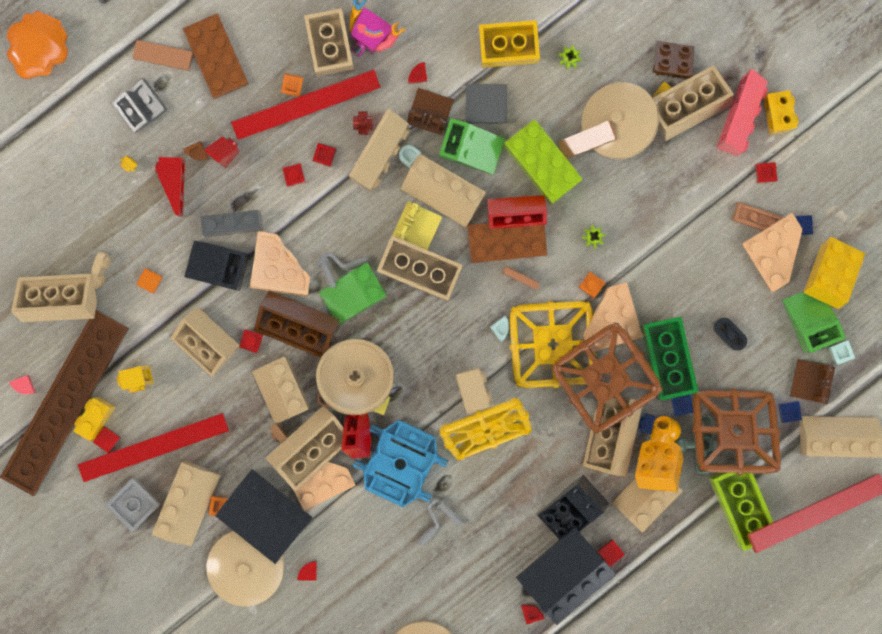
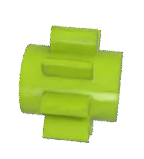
(575, 58)
(588, 236)

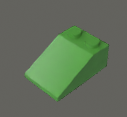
(353, 293)

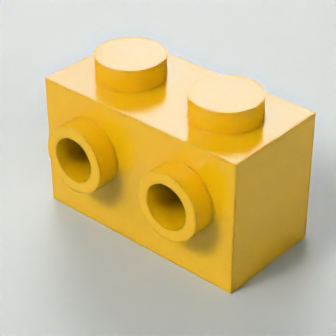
(780, 112)
(135, 378)
(94, 418)

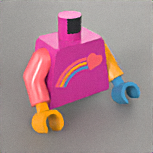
(370, 30)

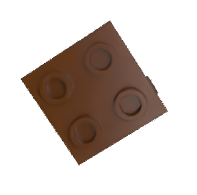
(674, 60)
(430, 111)
(812, 381)

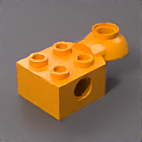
(660, 457)

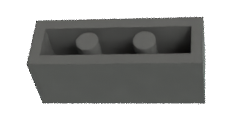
(231, 223)

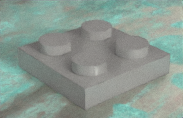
(133, 504)

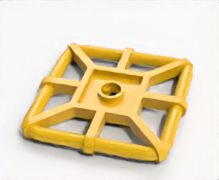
(542, 336)
(486, 425)

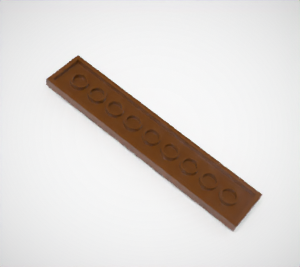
(64, 403)

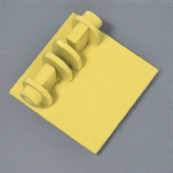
(417, 225)

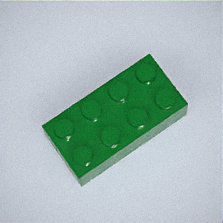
(669, 357)

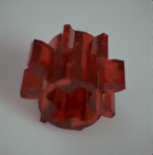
(362, 123)

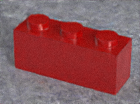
(516, 211)

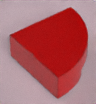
(418, 74)
(308, 572)
(532, 613)

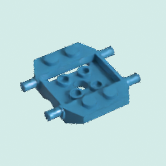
(416, 465)

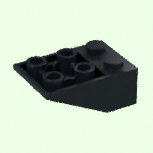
(217, 265)
(575, 507)

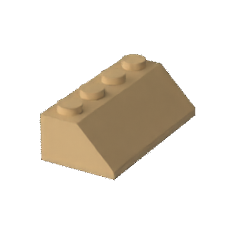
(692, 102)
(379, 151)
(442, 190)
(55, 298)
(840, 436)
(307, 448)
(612, 448)
(186, 504)

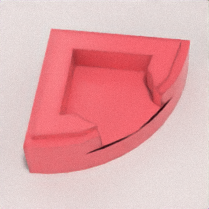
(23, 385)

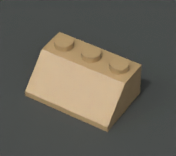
(204, 341)
(281, 389)
(643, 505)

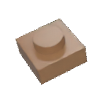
(278, 433)

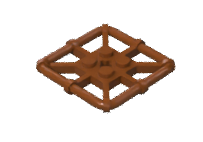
(618, 381)
(728, 439)

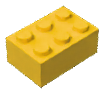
(509, 44)
(834, 273)

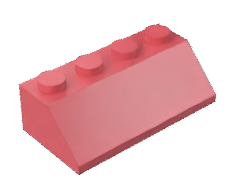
(742, 113)

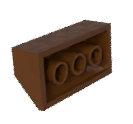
(295, 324)

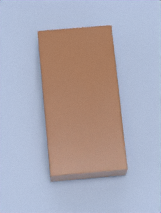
(520, 278)

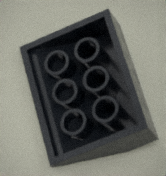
(263, 516)
(565, 575)

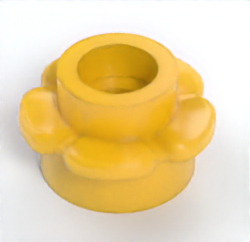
(128, 163)

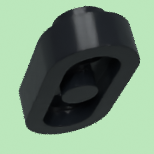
(730, 332)

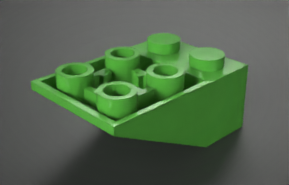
(471, 146)
(813, 322)

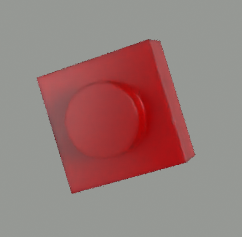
(294, 175)
(251, 341)

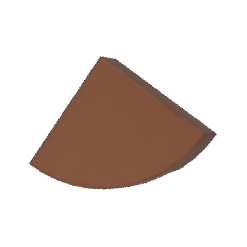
(196, 152)

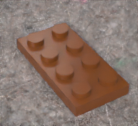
(215, 56)
(505, 243)

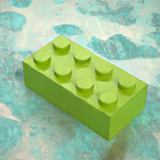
(542, 162)
(741, 505)

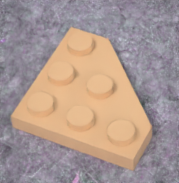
(775, 251)
(277, 268)
(618, 308)
(325, 484)

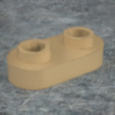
(101, 263)

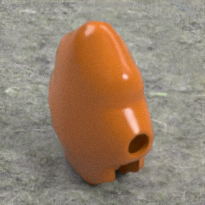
(36, 45)

